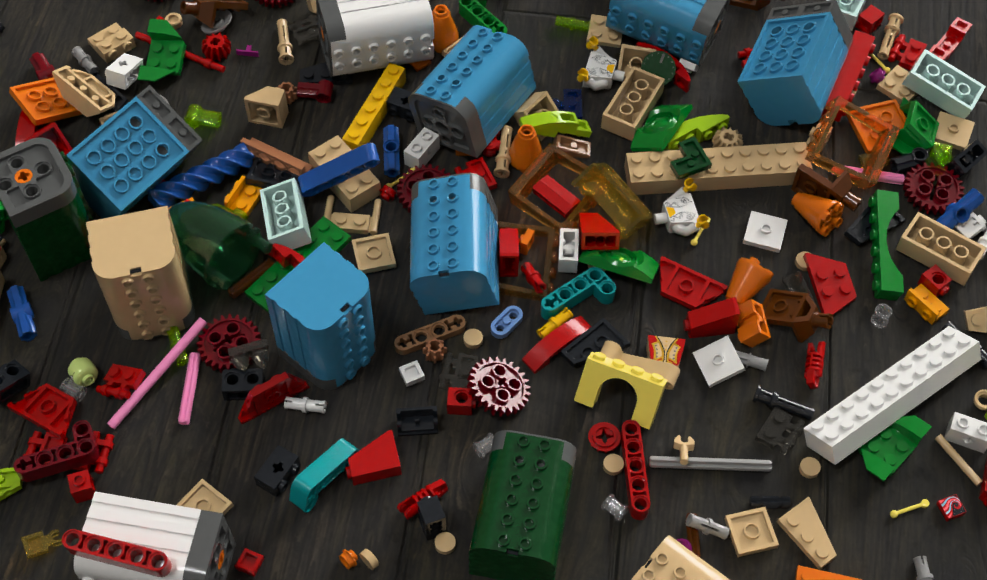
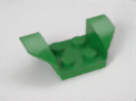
(165, 52)
(919, 128)
(893, 446)

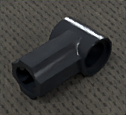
(907, 161)

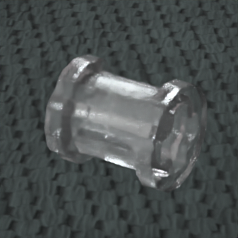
(884, 315)
(73, 389)
(483, 446)
(614, 507)

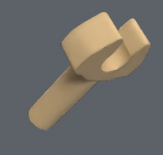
(683, 447)

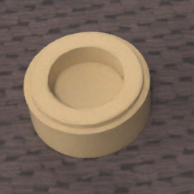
(175, 20)
(799, 261)
(473, 338)
(613, 464)
(809, 467)
(445, 543)
(369, 559)

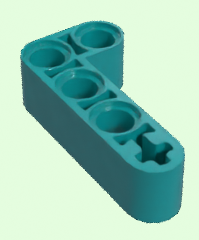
(554, 304)
(319, 474)

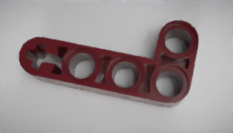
(26, 465)

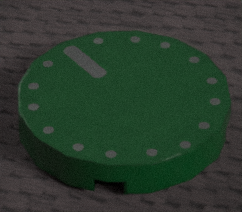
(659, 64)

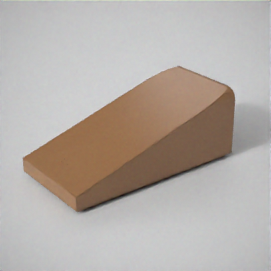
(573, 146)

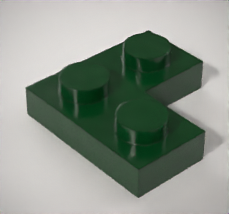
(694, 159)

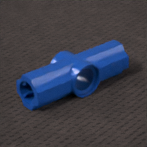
(391, 150)
(962, 207)
(22, 313)

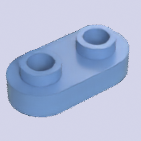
(505, 323)

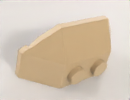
(83, 91)

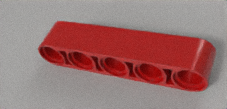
(635, 478)
(109, 546)

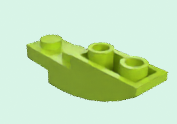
(552, 122)
(701, 128)

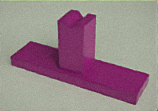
(247, 52)

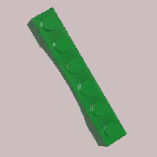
(887, 278)

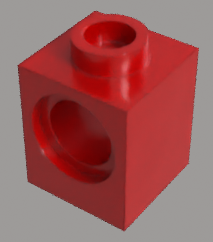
(869, 19)
(935, 281)
(456, 408)
(81, 486)

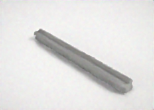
(711, 463)

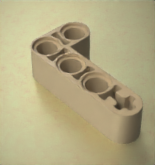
(666, 370)

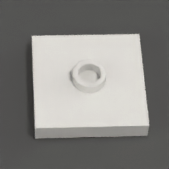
(765, 231)
(718, 361)

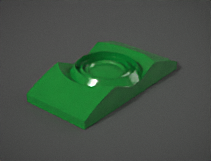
(660, 127)
(624, 262)

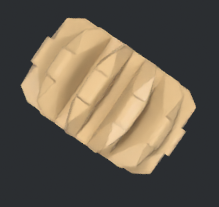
(727, 138)

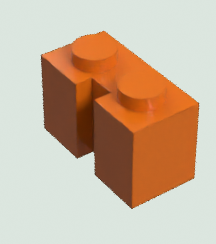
(752, 324)

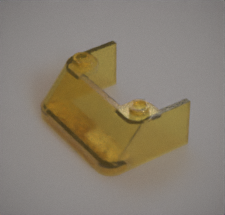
(614, 197)

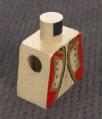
(665, 349)

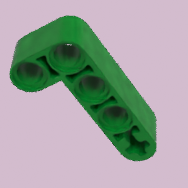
(476, 14)

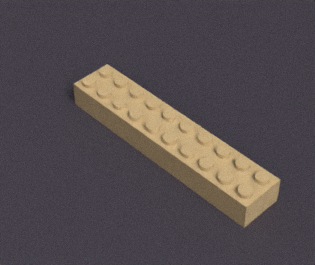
(730, 169)

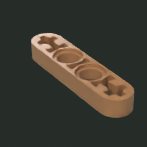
(428, 331)

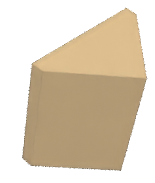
(632, 56)

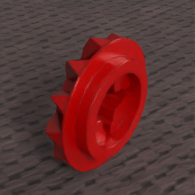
(611, 433)

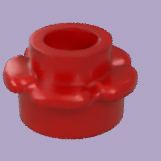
(387, 193)

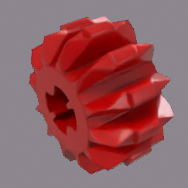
(216, 46)

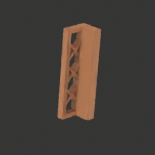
(274, 156)

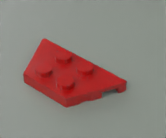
(830, 283)
(687, 285)
(270, 394)
(47, 409)

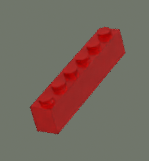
(852, 69)

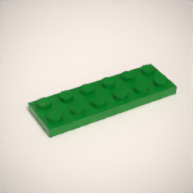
(321, 232)

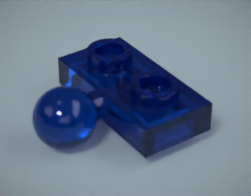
(572, 102)

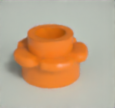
(348, 558)

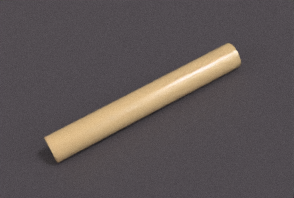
(958, 460)

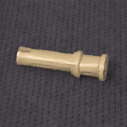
(891, 30)
(284, 47)
(503, 158)

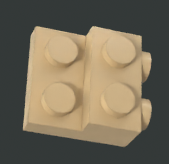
(112, 42)

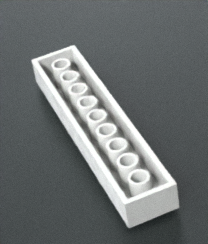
(892, 394)

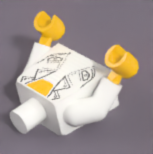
(599, 69)
(680, 212)

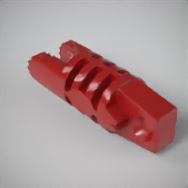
(814, 364)
(409, 505)

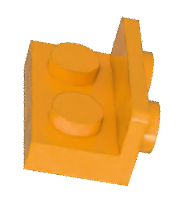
(243, 196)
(926, 304)

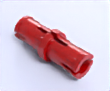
(533, 277)

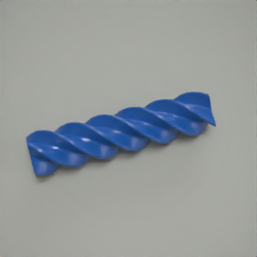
(200, 176)

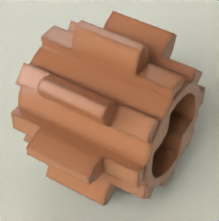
(290, 90)
(437, 345)

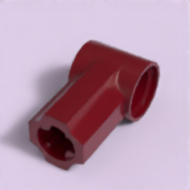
(41, 66)
(320, 91)

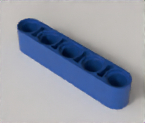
(338, 170)

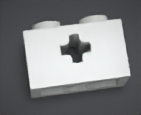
(123, 71)
(422, 148)
(568, 250)
(967, 432)

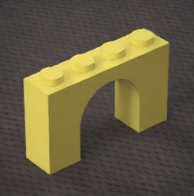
(647, 386)

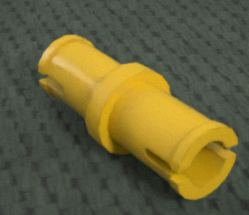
(555, 322)

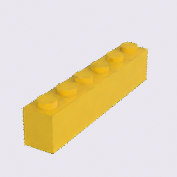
(374, 107)

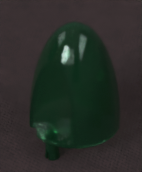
(216, 242)

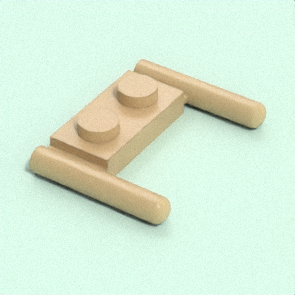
(354, 222)

